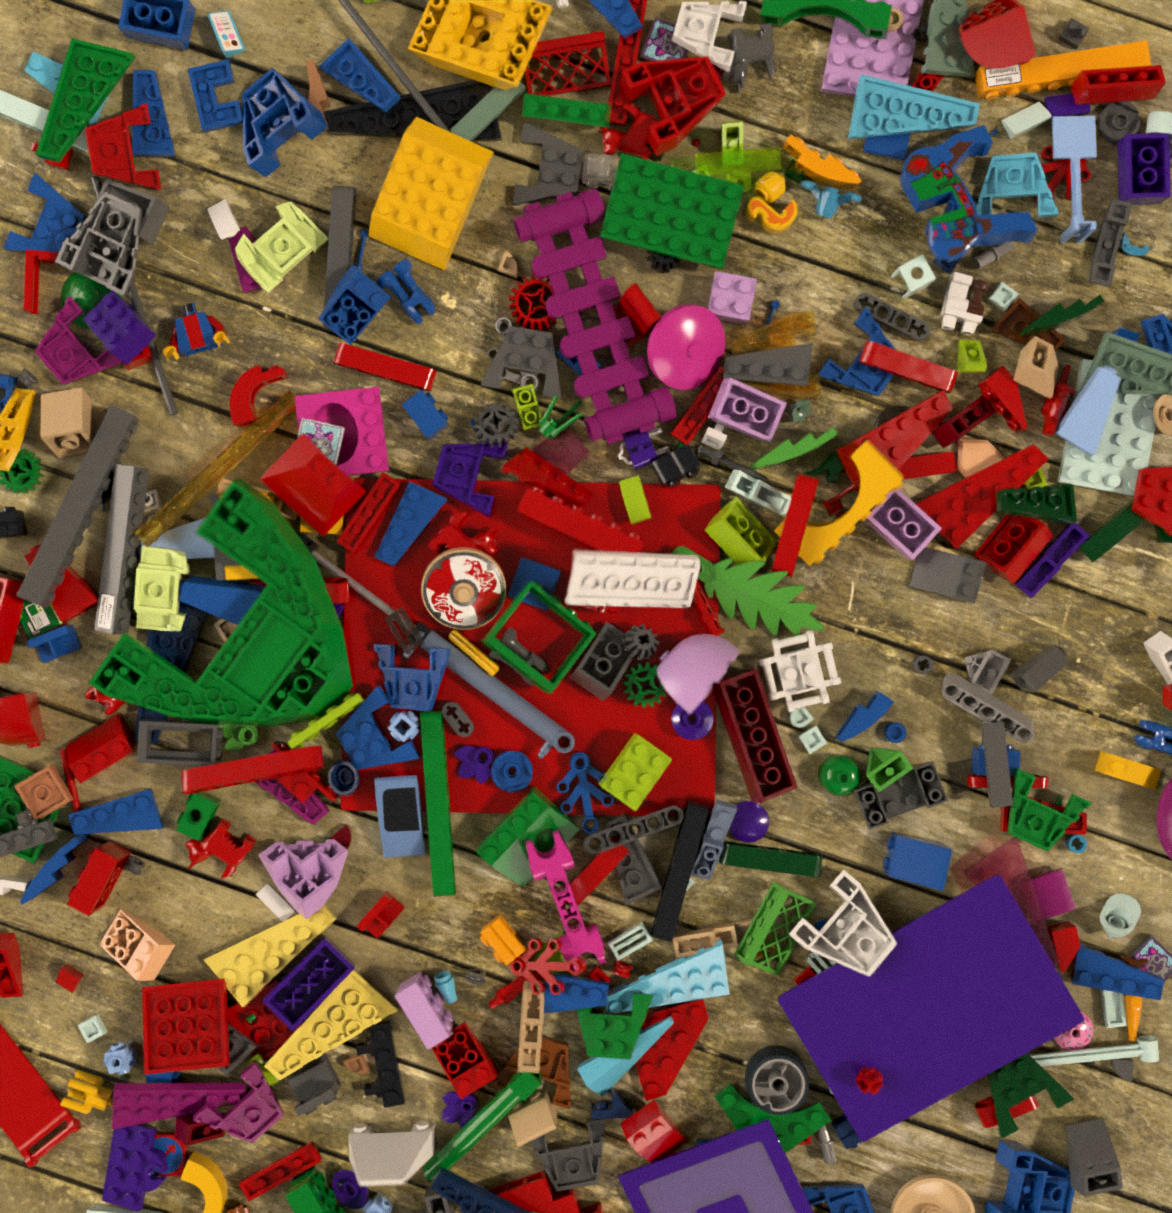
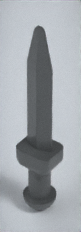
(718, 457)

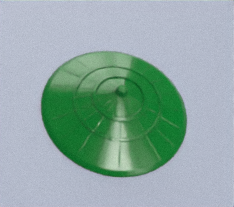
(85, 292)

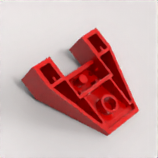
(680, 92)

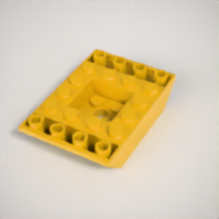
(453, 31)

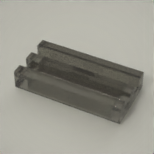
(413, 644)

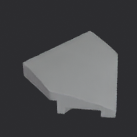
(986, 669)

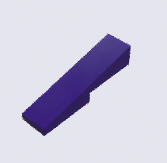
(1051, 559)

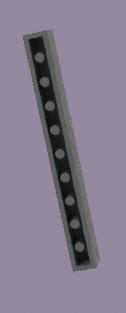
(78, 507)

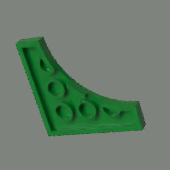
(789, 1128)

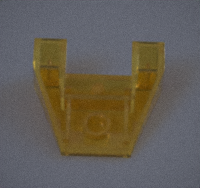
(781, 335)

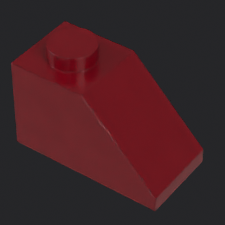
(192, 1132)

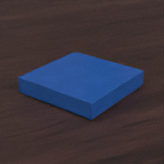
(534, 571)

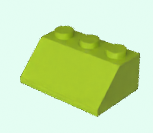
(740, 533)

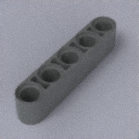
(643, 830)

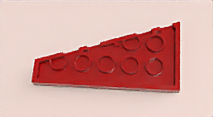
(971, 501)

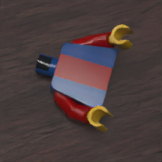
(195, 334)

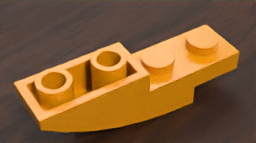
(827, 171)

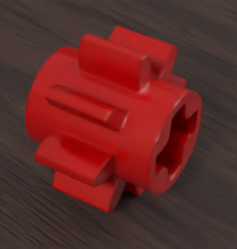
(869, 1080)

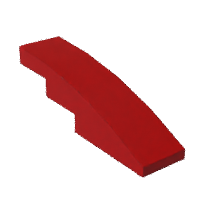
(596, 871)

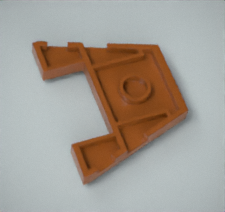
(553, 1067)

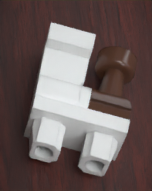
(958, 308)

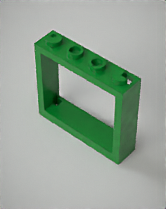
(566, 614)

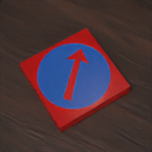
(175, 1151)

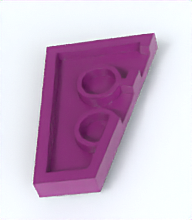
(247, 282)

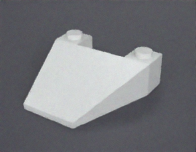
(853, 934)
(389, 1156)

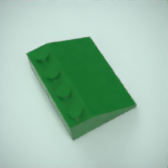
(529, 820)

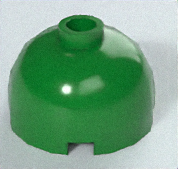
(839, 775)

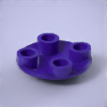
(749, 822)

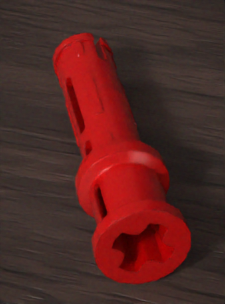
(708, 617)

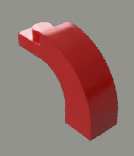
(246, 389)

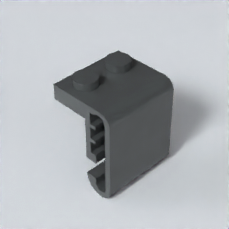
(314, 1085)

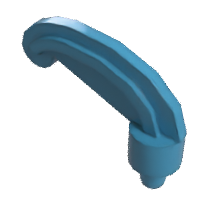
(1131, 249)

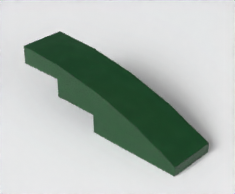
(1060, 317)
(1111, 532)

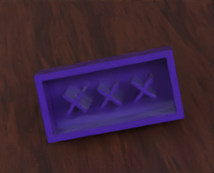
(309, 983)

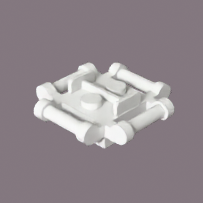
(799, 671)

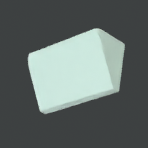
(1026, 120)

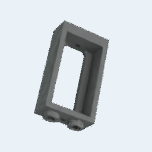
(149, 755)

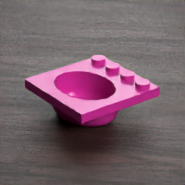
(361, 415)

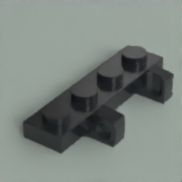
(389, 1081)

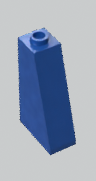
(220, 597)

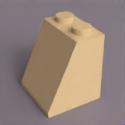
(67, 422)

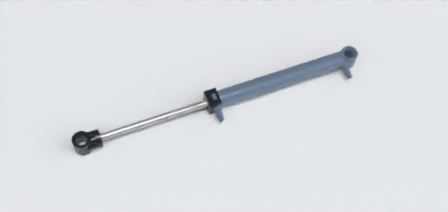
(465, 667)

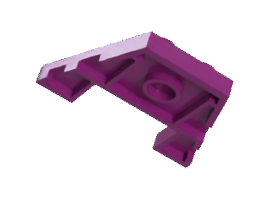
(66, 353)
(250, 1115)

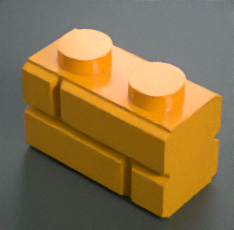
(502, 940)

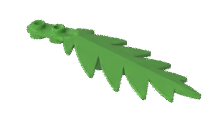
(754, 594)

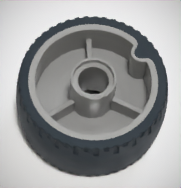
(773, 1064)

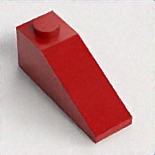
(10, 966)

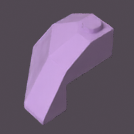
(305, 872)

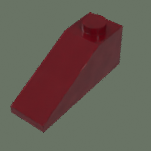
(963, 422)

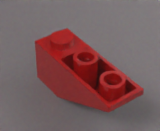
(1005, 397)

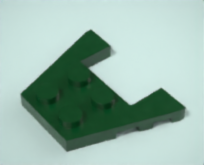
(1018, 1082)

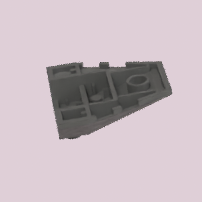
(105, 244)

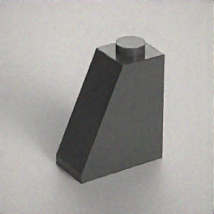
(1039, 668)

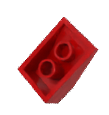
(652, 1132)

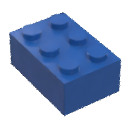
(158, 21)

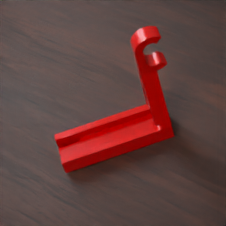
(32, 277)

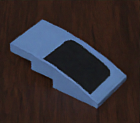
(400, 816)

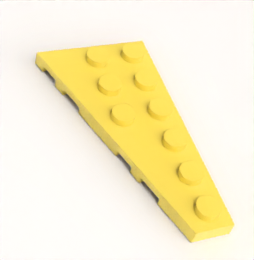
(335, 1020)

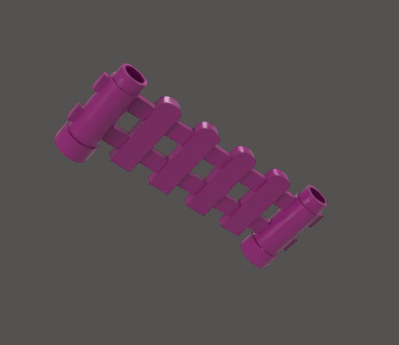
(571, 215)

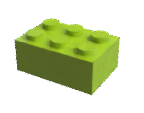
(635, 771)

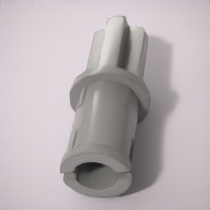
(993, 253)
(825, 1142)

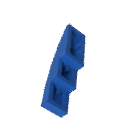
(50, 872)

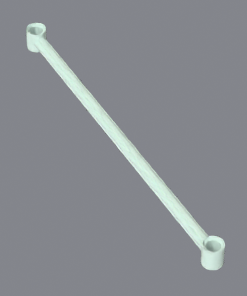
(1145, 1050)

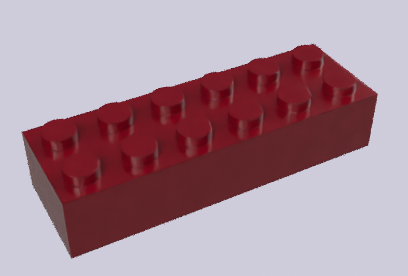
(754, 736)

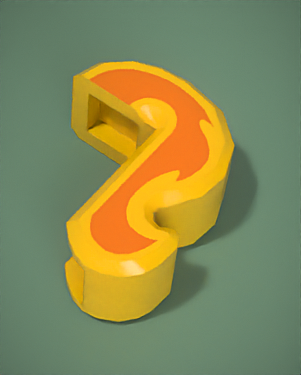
(769, 218)

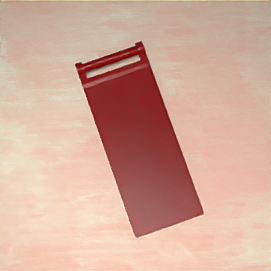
(28, 1104)

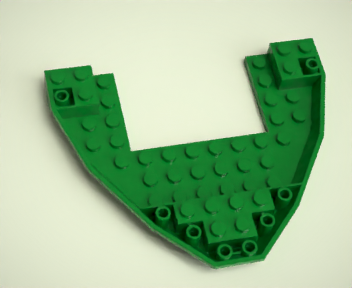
(282, 658)

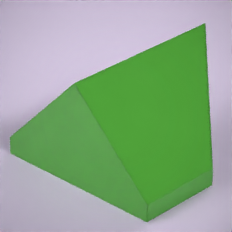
(886, 767)

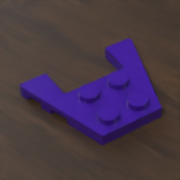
(459, 472)

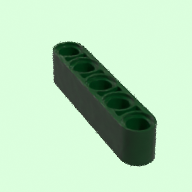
(771, 859)

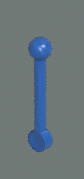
(365, 234)
(774, 305)

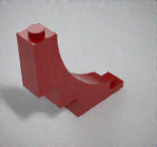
(536, 1195)

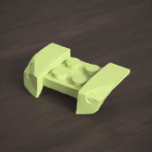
(280, 247)
(158, 588)

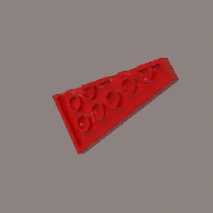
(899, 435)

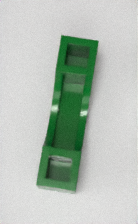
(566, 110)

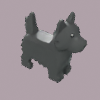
(749, 52)

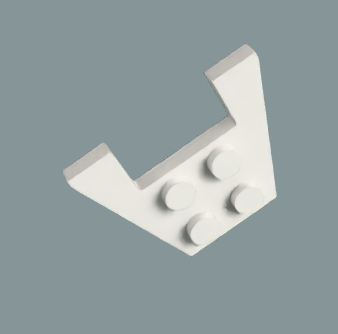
(698, 28)

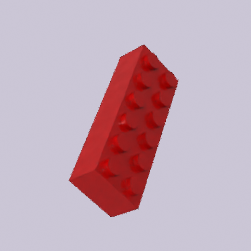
(576, 524)

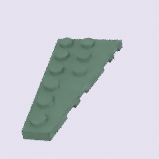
(945, 48)
(1139, 366)

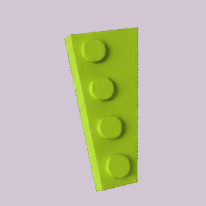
(350, 703)

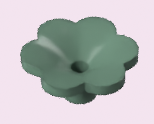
(800, 410)

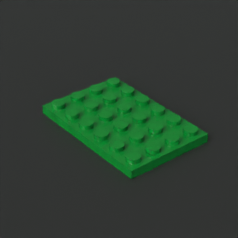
(671, 211)

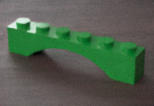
(868, 17)

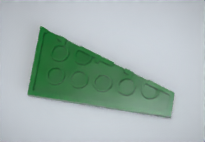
(83, 86)

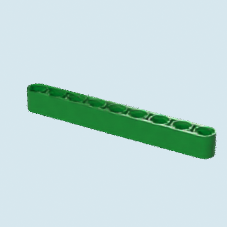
(438, 803)

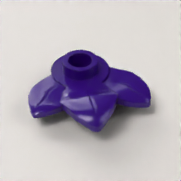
(472, 764)
(457, 1109)

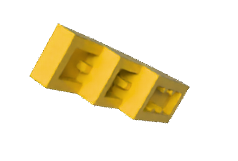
(14, 423)

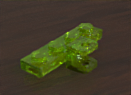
(739, 163)

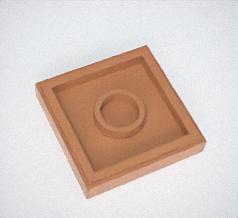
(44, 792)

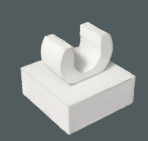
(714, 437)

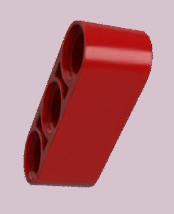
(986, 1113)

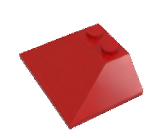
(312, 485)

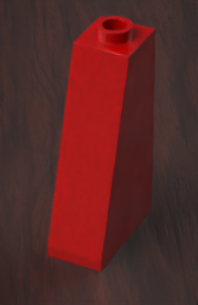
(73, 595)

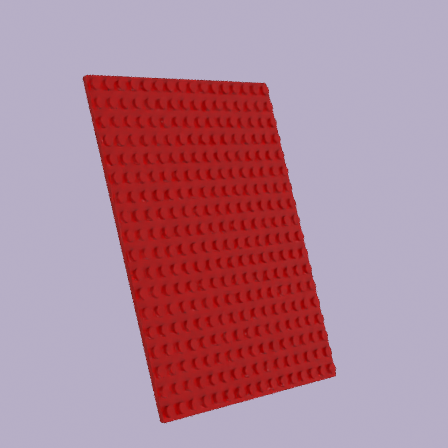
(598, 726)

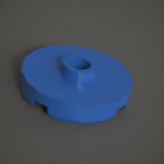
(508, 781)

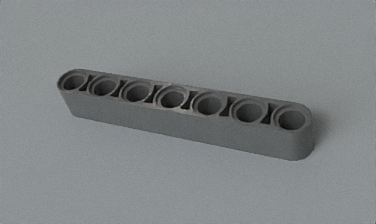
(340, 237)

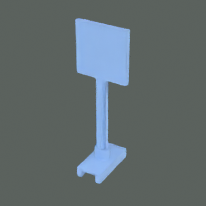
(1075, 140)

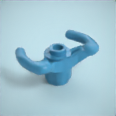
(829, 198)

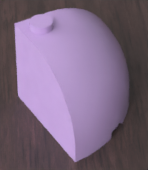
(694, 666)

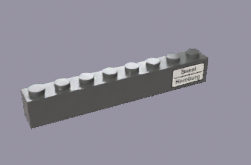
(121, 549)

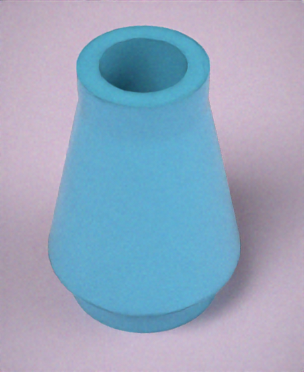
(445, 984)

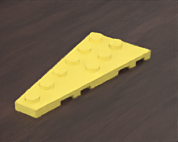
(261, 958)

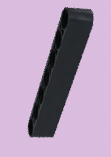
(679, 871)

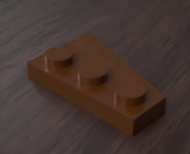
(1017, 319)

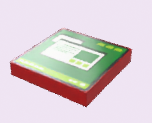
(38, 620)

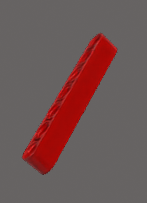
(252, 769)

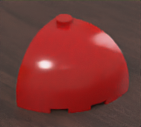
(998, 35)
(21, 721)

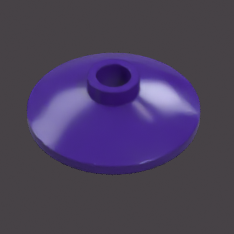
(696, 729)
(348, 1190)

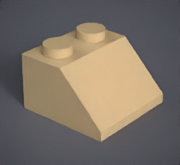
(533, 1117)

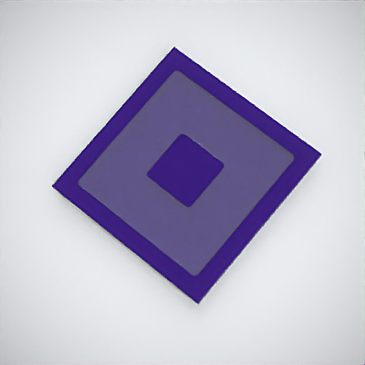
(724, 1175)

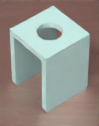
(915, 285)

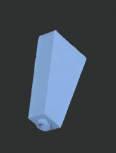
(1089, 412)
(187, 540)

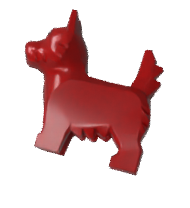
(635, 140)
(454, 537)
(222, 846)

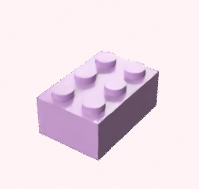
(747, 410)
(902, 524)
(425, 1009)

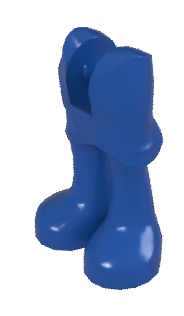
(389, 280)
(1158, 739)

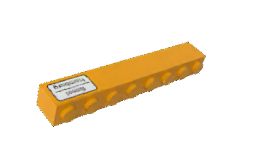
(1057, 69)

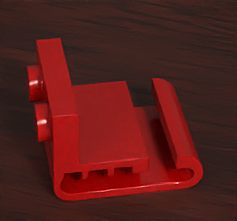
(640, 312)

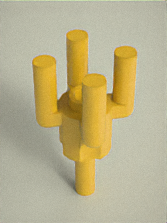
(94, 1095)

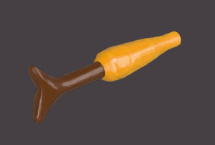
(1133, 1003)

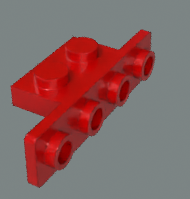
(303, 784)

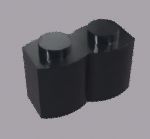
(676, 466)

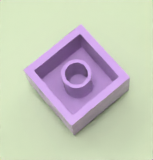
(732, 297)

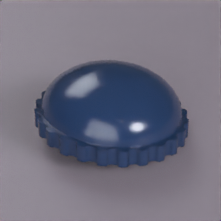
(344, 777)

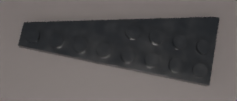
(448, 102)

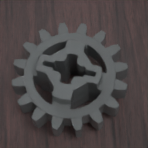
(506, 423)

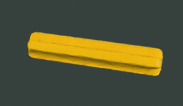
(473, 652)

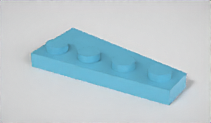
(48, 73)

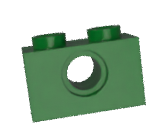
(194, 827)

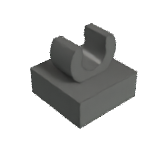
(1073, 33)

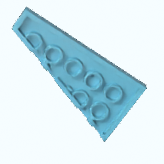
(676, 982)

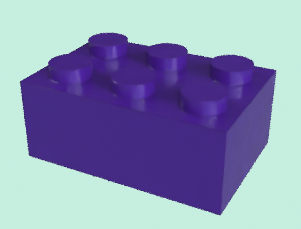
(1144, 168)
(119, 327)

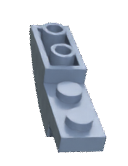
(712, 838)

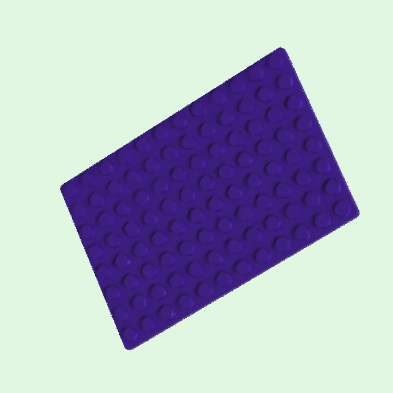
(938, 1011)

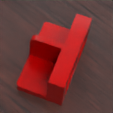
(381, 915)

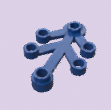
(584, 789)

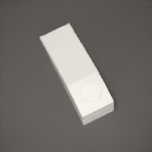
(1160, 652)

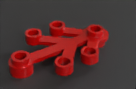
(1062, 169)
(543, 966)

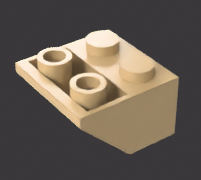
(1037, 367)

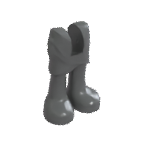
(510, 641)

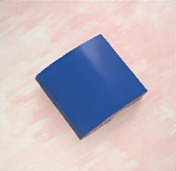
(888, 146)

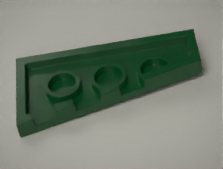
(1047, 503)

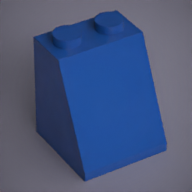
(917, 860)

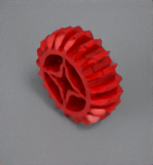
(528, 298)

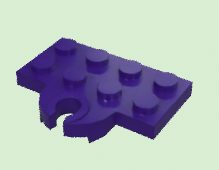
(132, 1166)

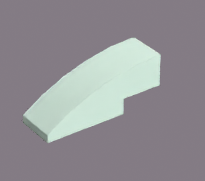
(758, 492)

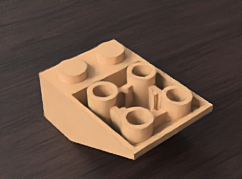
(137, 946)

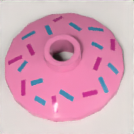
(1078, 1041)

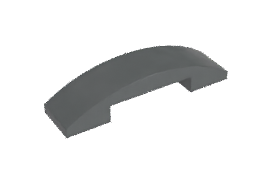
(1107, 242)

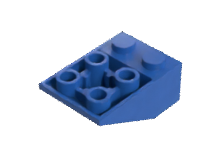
(353, 304)

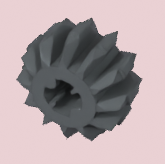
(641, 650)

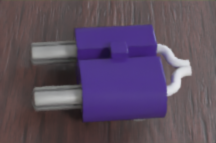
(641, 449)

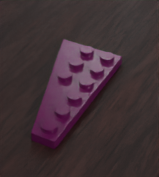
(157, 1101)

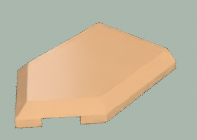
(975, 456)

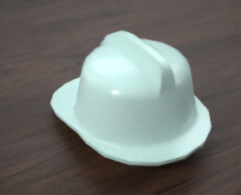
(1120, 915)

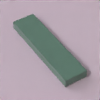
(486, 112)

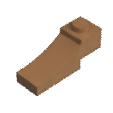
(317, 91)

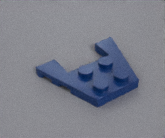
(54, 225)
(857, 374)
(412, 686)
(365, 739)
(840, 1198)

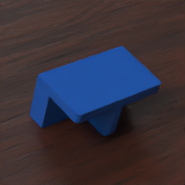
(56, 643)

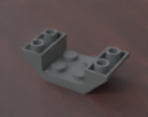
(911, 791)

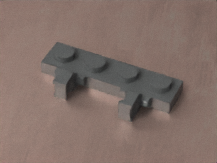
(28, 835)

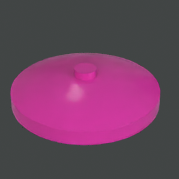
(686, 346)

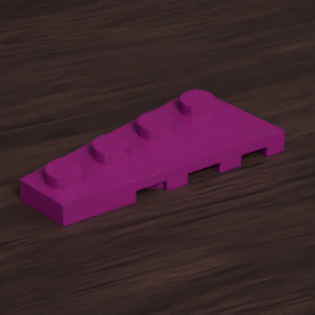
(311, 810)

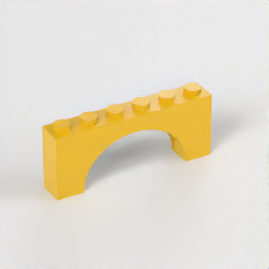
(877, 479)

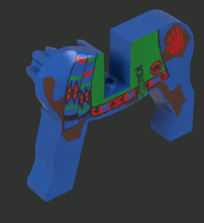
(932, 181)

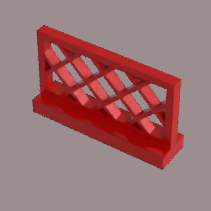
(569, 45)

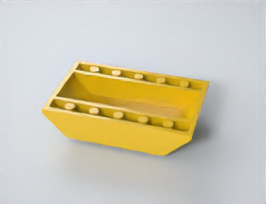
(428, 192)

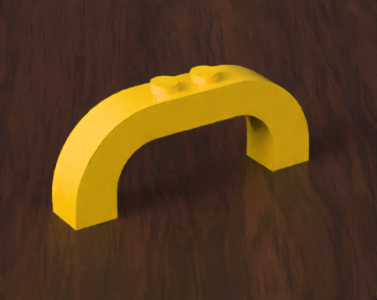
(209, 1179)

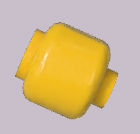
(770, 187)

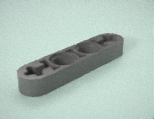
(893, 313)

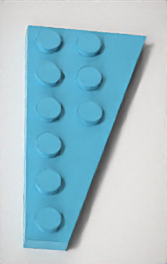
(895, 109)

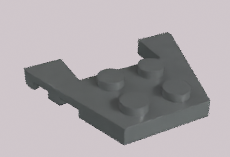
(558, 167)
(529, 352)
(576, 1163)

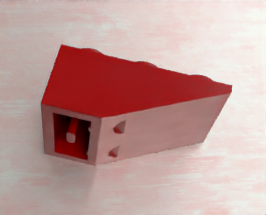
(465, 1061)

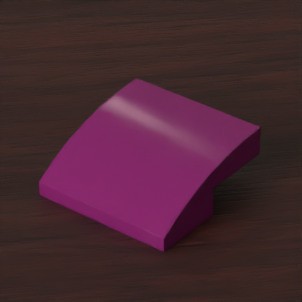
(1053, 893)

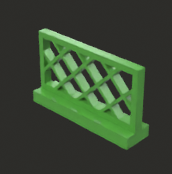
(764, 923)

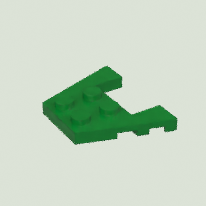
(1035, 821)
(614, 1034)

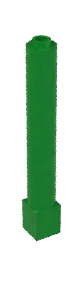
(518, 1089)

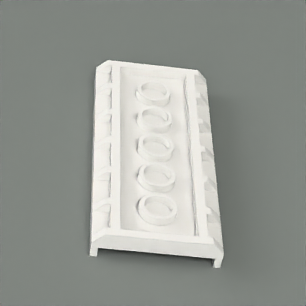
(632, 579)

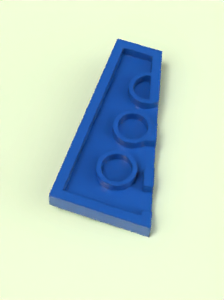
(357, 73)
(156, 138)
(411, 517)
(123, 814)
(1114, 975)

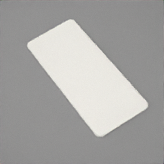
(275, 902)

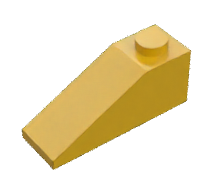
(1128, 770)

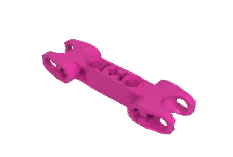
(553, 867)

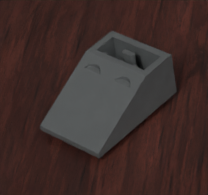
(1092, 1158)

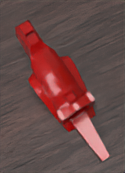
(1056, 406)

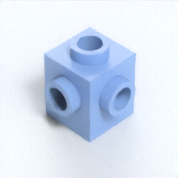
(399, 731)
(120, 1058)
(377, 1204)

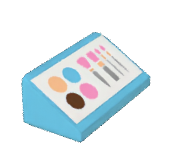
(226, 33)

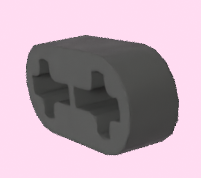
(462, 715)

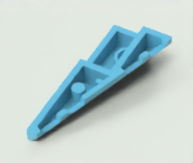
(603, 1073)

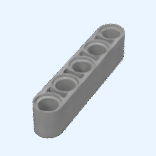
(983, 699)

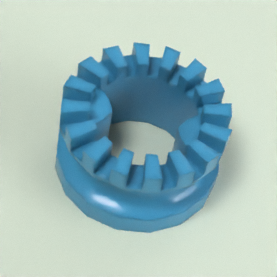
(1082, 847)

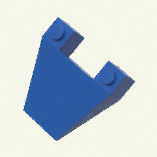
(272, 116)
(1033, 1182)

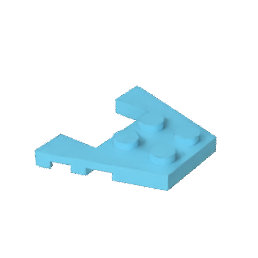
(1016, 177)

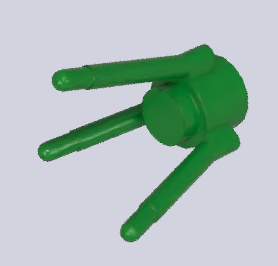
(551, 427)

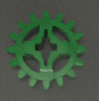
(18, 480)
(658, 691)

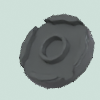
(1117, 121)

